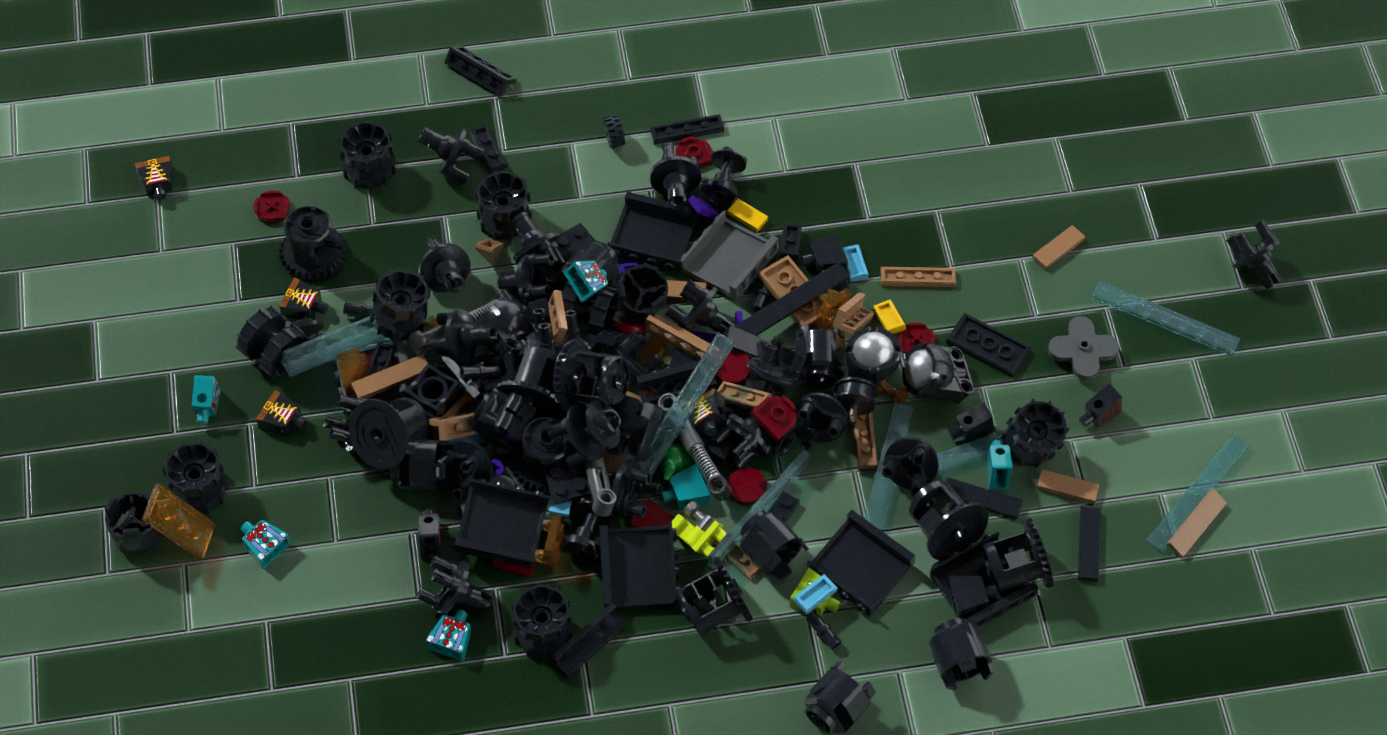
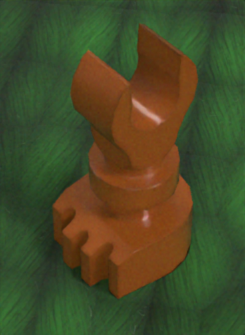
(884, 388)

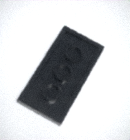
(988, 345)

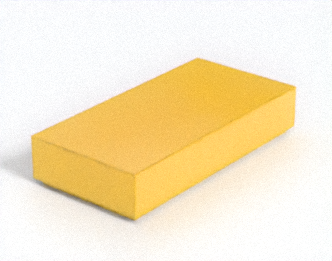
(747, 215)
(889, 317)

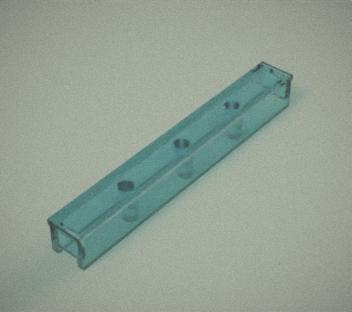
(329, 345)

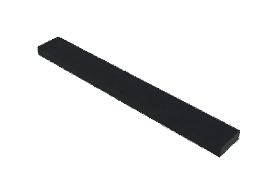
(794, 300)

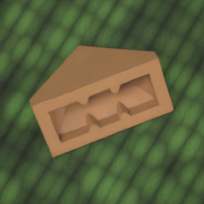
(489, 249)

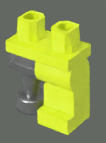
(703, 534)

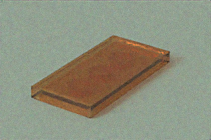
(178, 521)

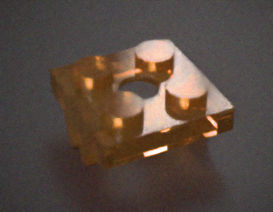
(827, 312)
(555, 536)

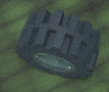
(614, 131)

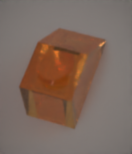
(351, 367)

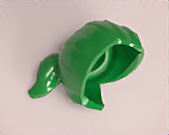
(674, 461)

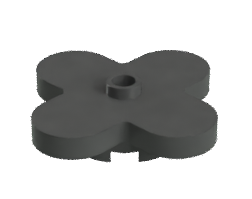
(1083, 348)

